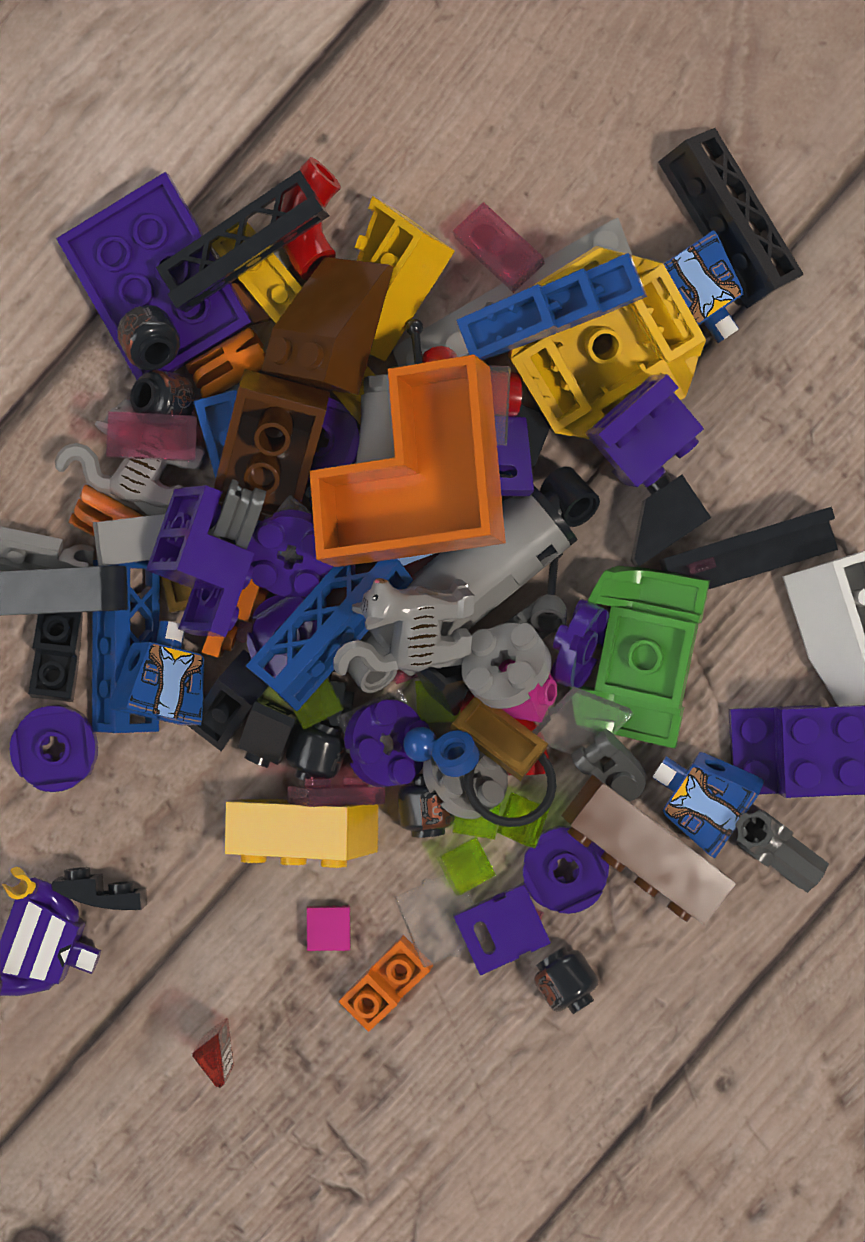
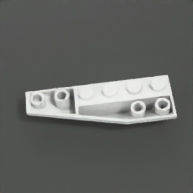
(831, 621)

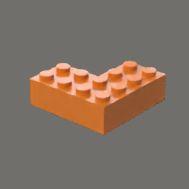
(438, 487)

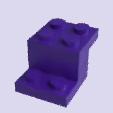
(646, 432)
(201, 561)
(801, 748)

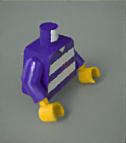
(41, 939)

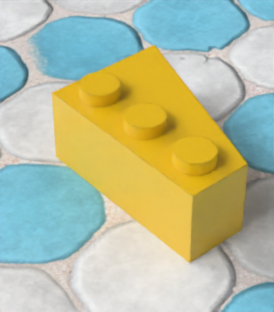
(417, 264)
(299, 832)

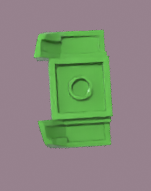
(648, 647)

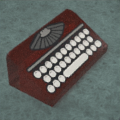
(215, 1053)

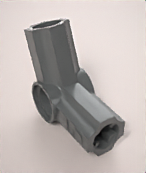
(775, 846)

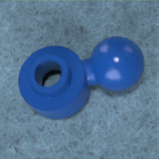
(422, 744)

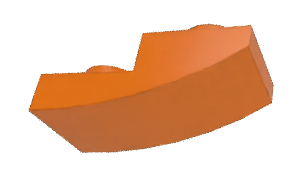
(248, 602)
(384, 984)

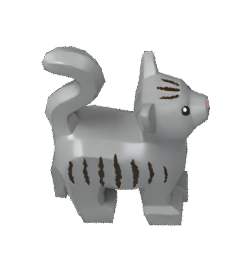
(134, 479)
(417, 627)

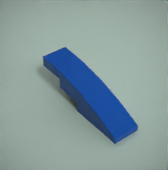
(551, 307)

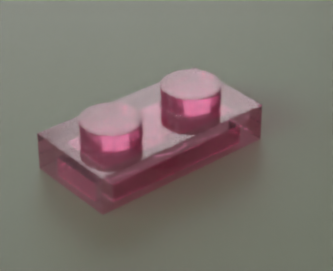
(498, 247)
(151, 436)
(320, 792)

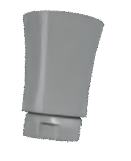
(376, 421)

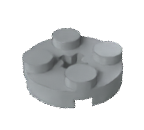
(495, 646)
(488, 781)

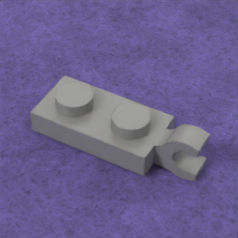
(34, 551)

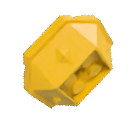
(647, 339)

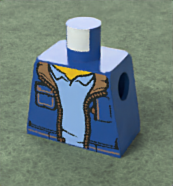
(707, 284)
(161, 680)
(707, 798)

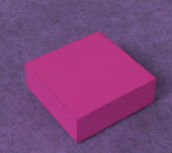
(328, 928)

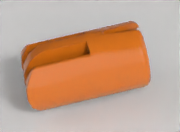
(225, 363)
(98, 507)

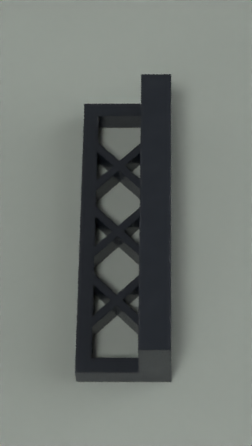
(712, 207)
(247, 250)
(760, 549)

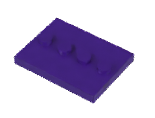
(118, 260)

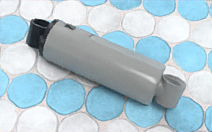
(534, 536)

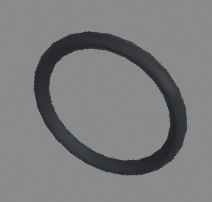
(518, 821)

